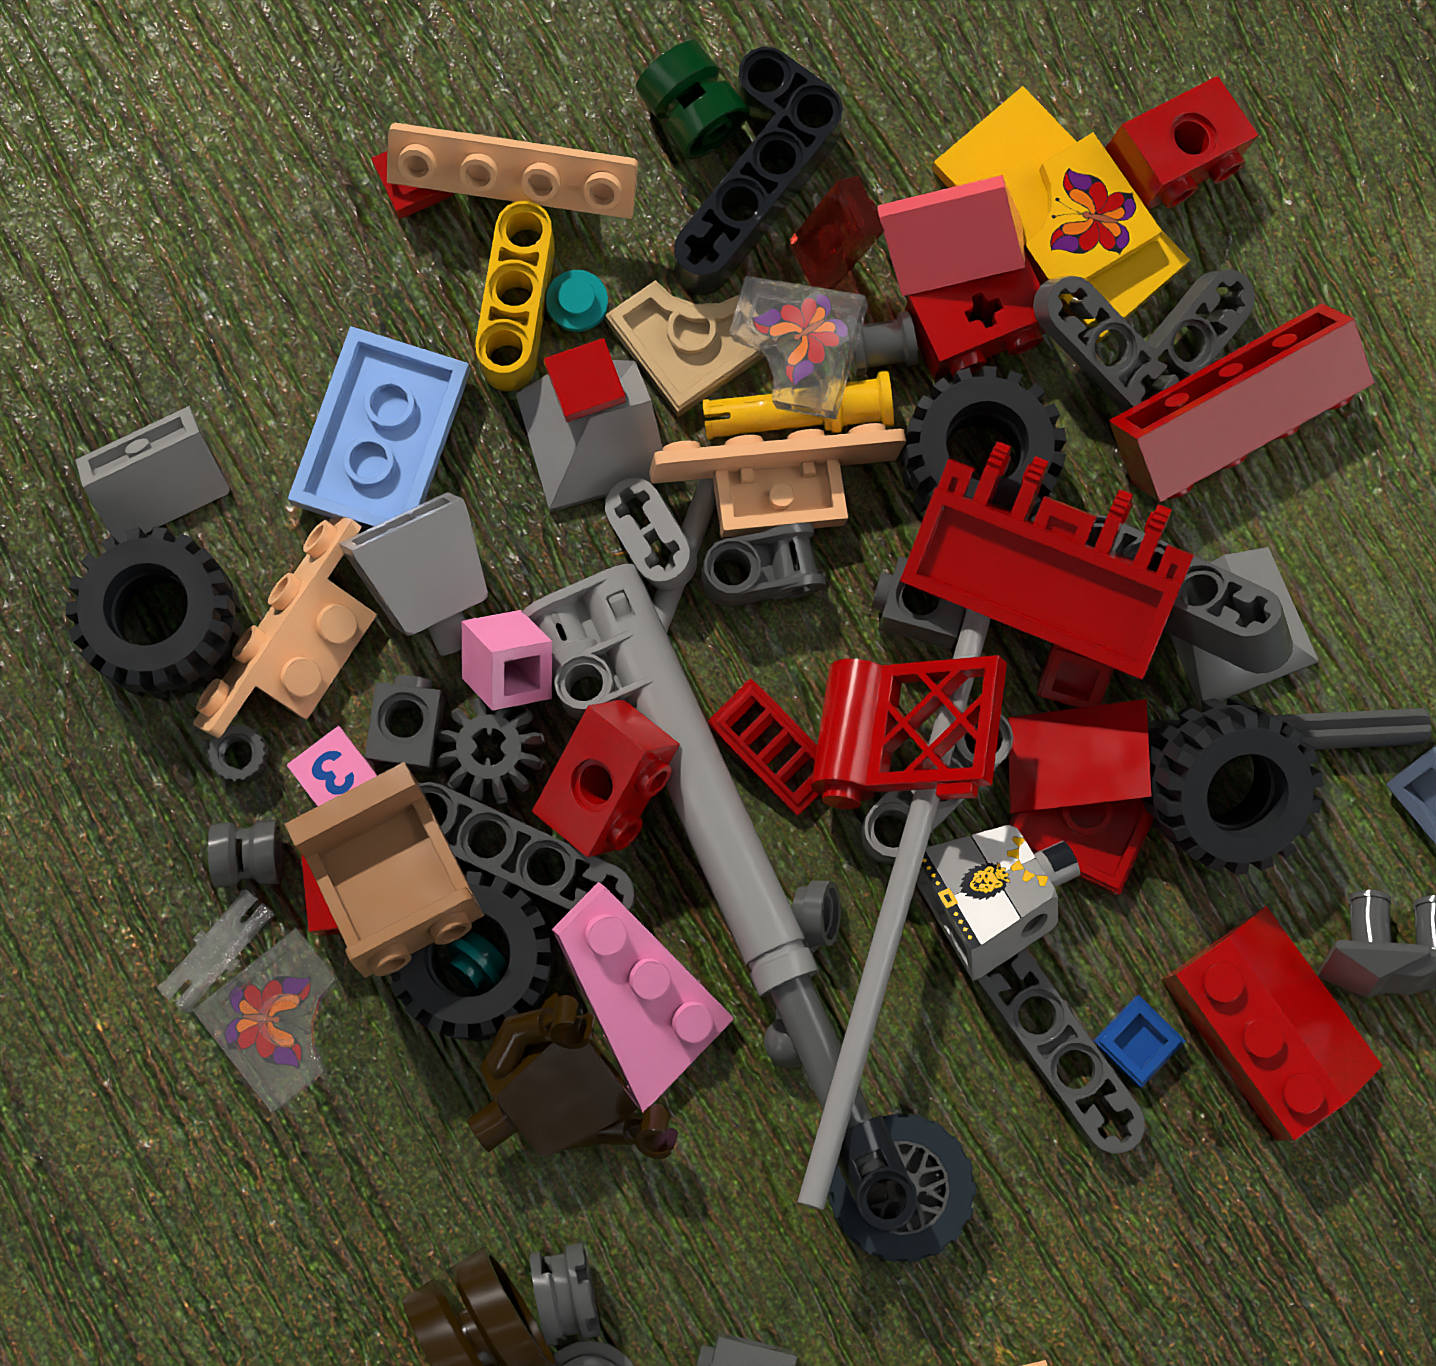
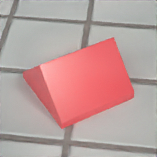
(953, 235)

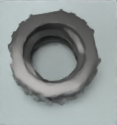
(237, 734)

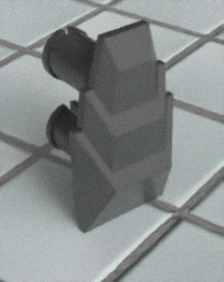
(1374, 964)

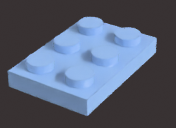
(379, 430)

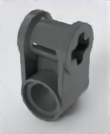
(767, 566)

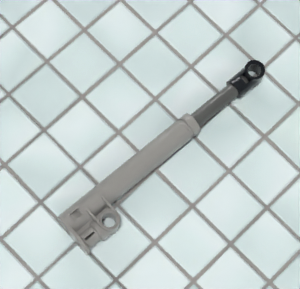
(623, 643)

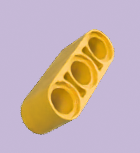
(511, 268)

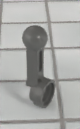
(818, 915)

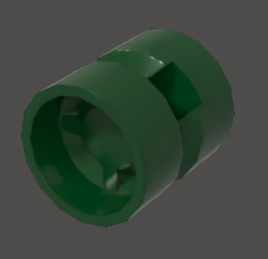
(697, 106)

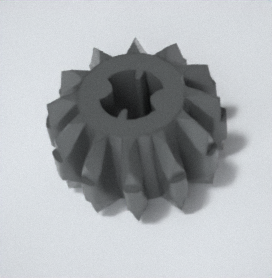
(467, 753)

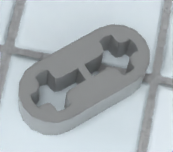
(639, 540)

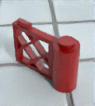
(862, 732)

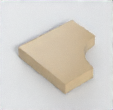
(681, 344)

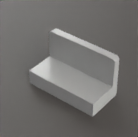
(152, 475)

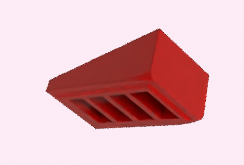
(720, 724)

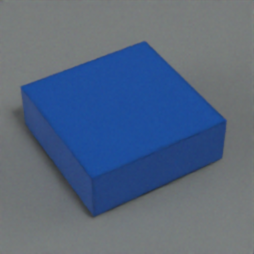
(1138, 1041)

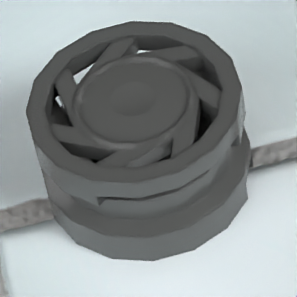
(565, 1294)

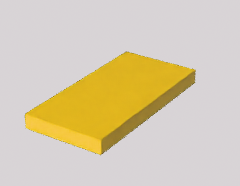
(1015, 144)

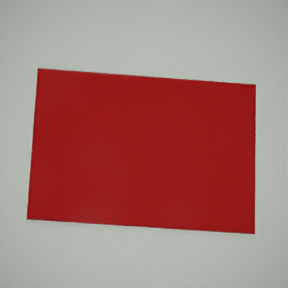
(1079, 756)

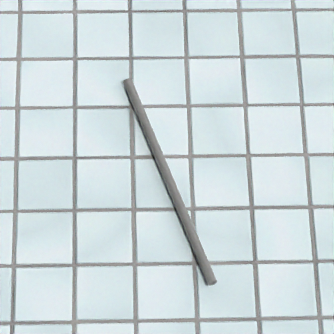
(883, 948)

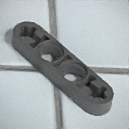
(1064, 1036)

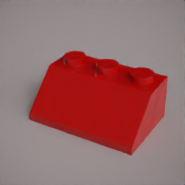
(1273, 1026)

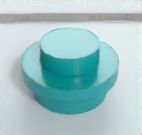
(577, 300)
(476, 962)

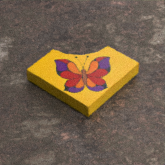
(1091, 215)

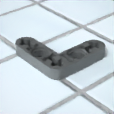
(1136, 357)

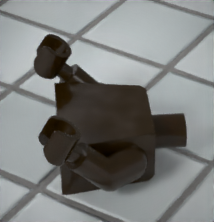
(562, 1088)

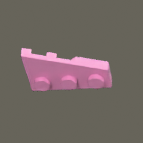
(641, 995)

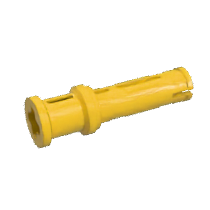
(861, 403)

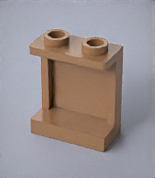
(385, 871)

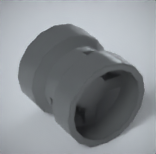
(245, 853)

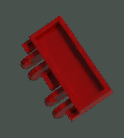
(1042, 570)

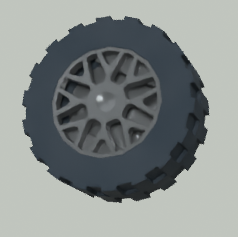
(942, 1186)

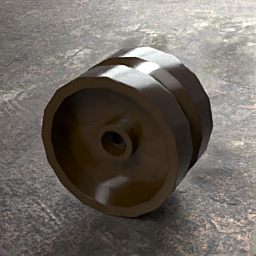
(491, 1327)

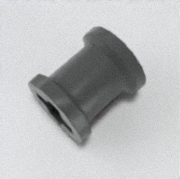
(886, 344)

